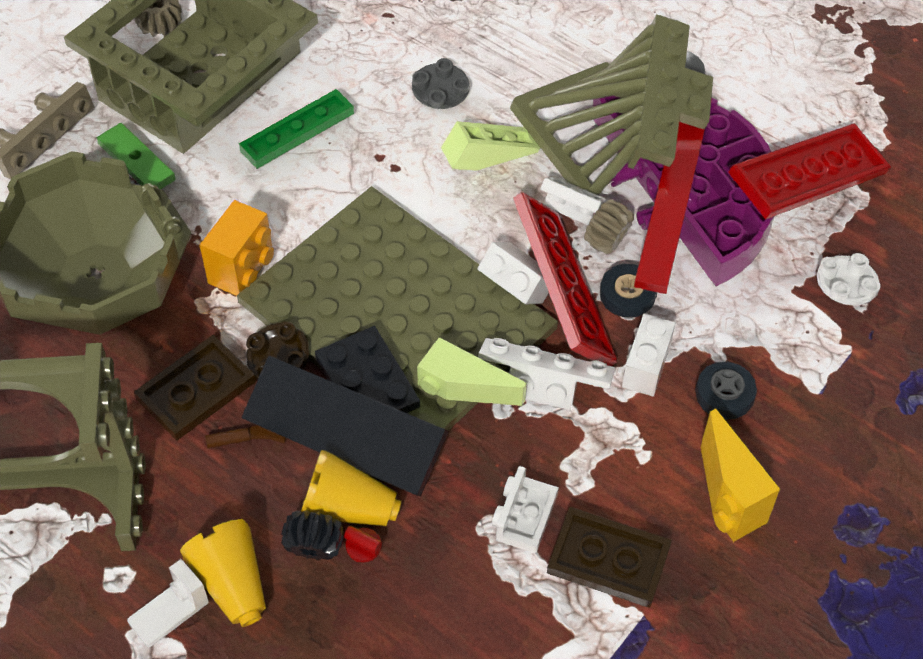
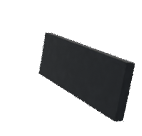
(345, 424)

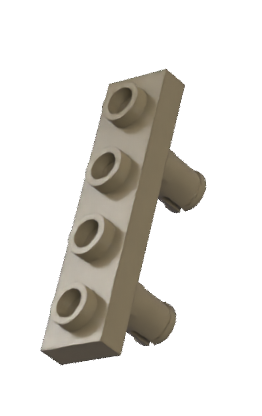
(55, 120)

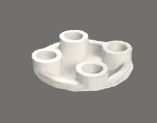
(848, 279)

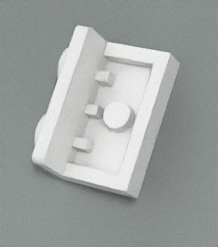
(524, 512)

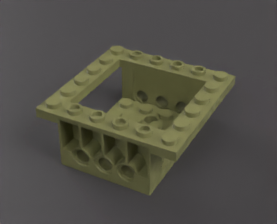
(161, 85)

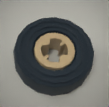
(624, 303)

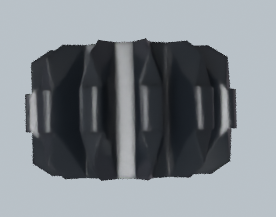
(312, 535)

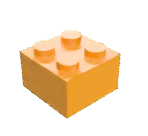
(237, 248)

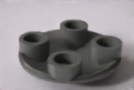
(440, 85)

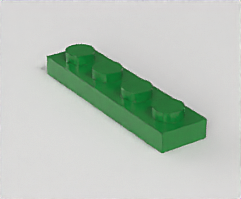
(296, 128)

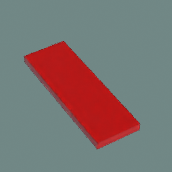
(809, 170)
(564, 280)

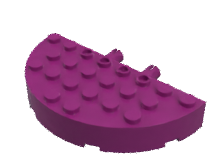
(720, 220)

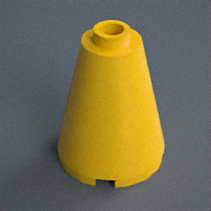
(349, 494)
(228, 570)

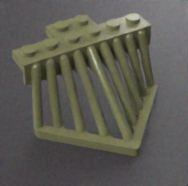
(653, 99)

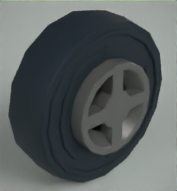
(724, 378)

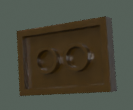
(195, 387)
(609, 557)

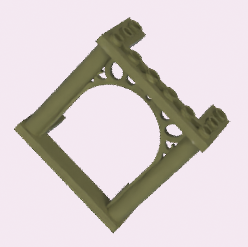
(94, 398)

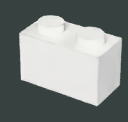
(514, 272)
(648, 355)

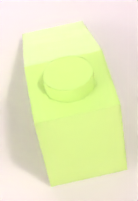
(485, 145)
(464, 377)

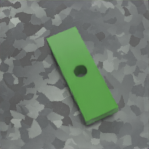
(139, 159)

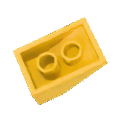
(736, 482)

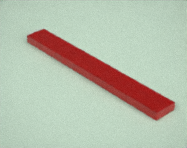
(669, 212)

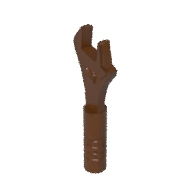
(241, 435)

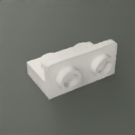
(571, 200)

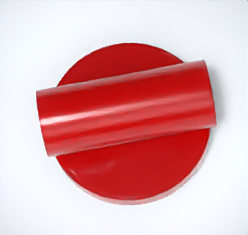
(362, 544)

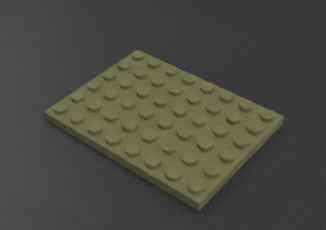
(406, 280)

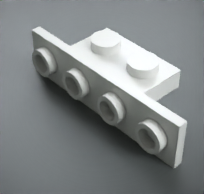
(548, 376)

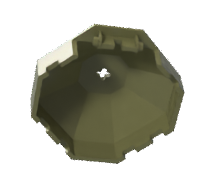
(83, 218)

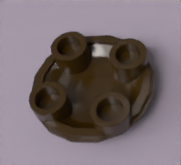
(279, 341)

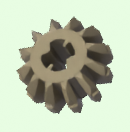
(160, 17)
(609, 226)

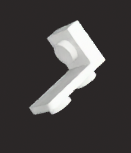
(171, 607)

